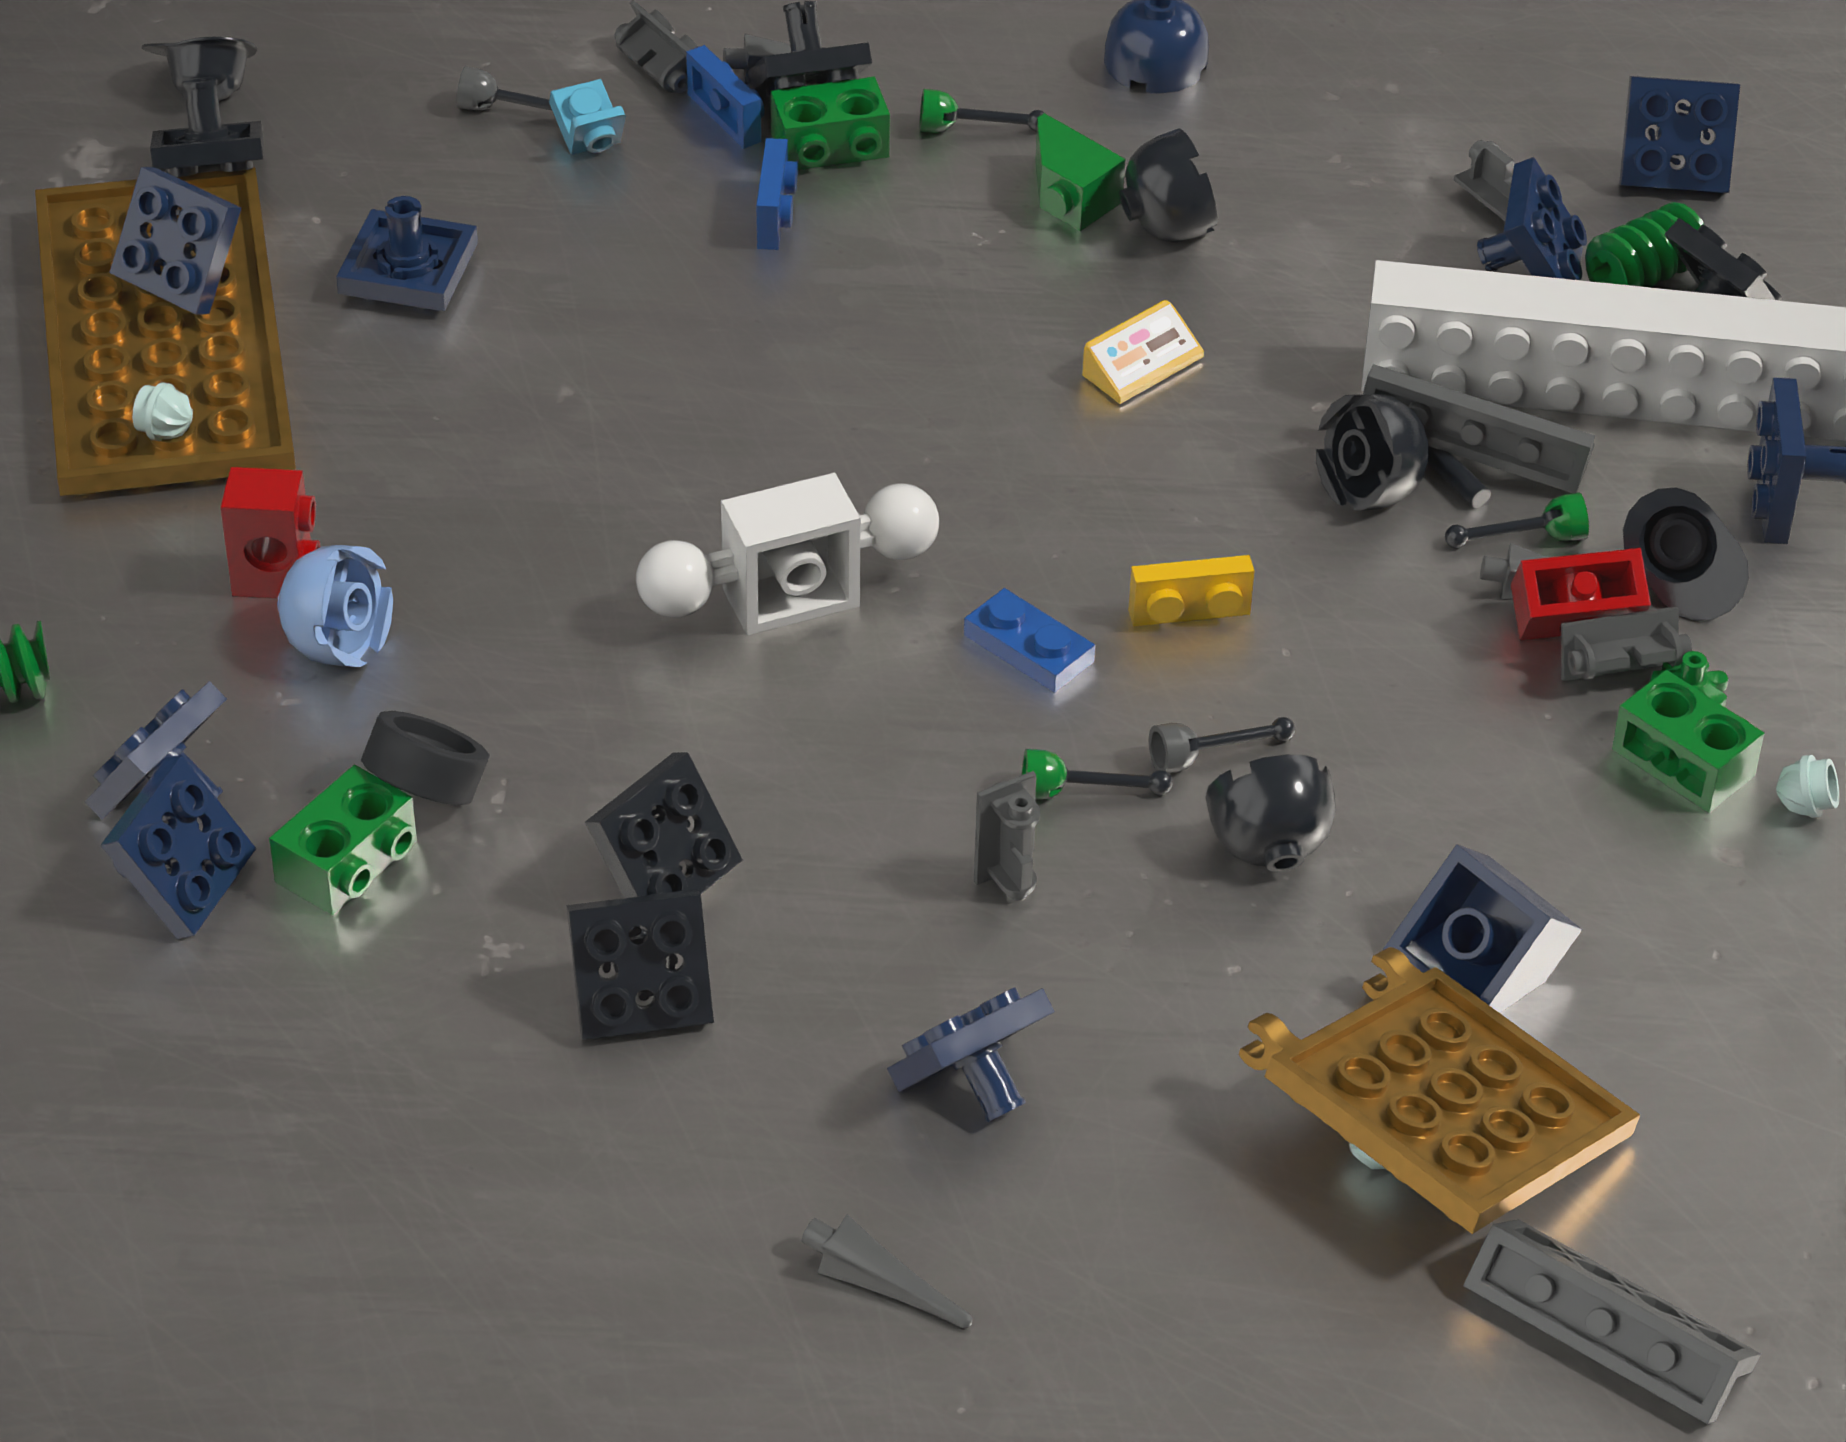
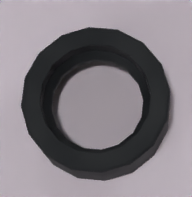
(425, 758)

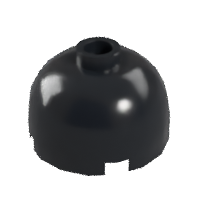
(1167, 189)
(1371, 451)
(1273, 812)

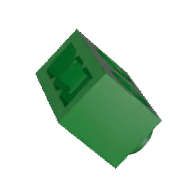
(832, 122)
(1687, 741)
(343, 840)

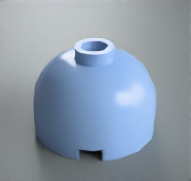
(336, 605)

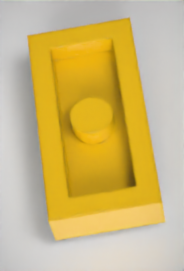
(1191, 590)

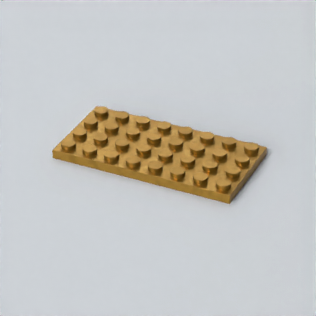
(117, 338)

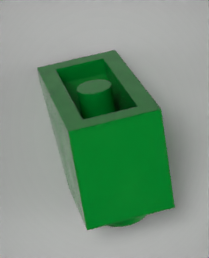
(1075, 174)

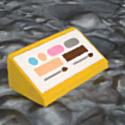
(1140, 352)

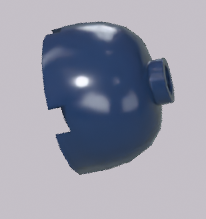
(1157, 45)

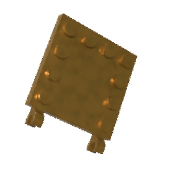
(1444, 1092)

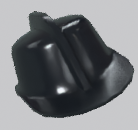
(207, 57)
(1687, 553)

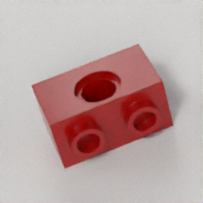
(265, 528)
(1577, 590)

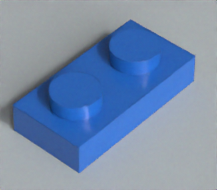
(724, 96)
(773, 206)
(1029, 640)

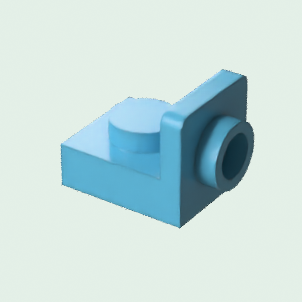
(587, 117)

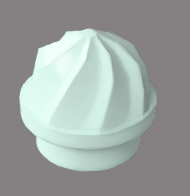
(162, 412)
(1809, 786)

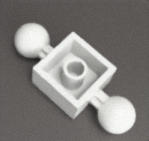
(788, 552)

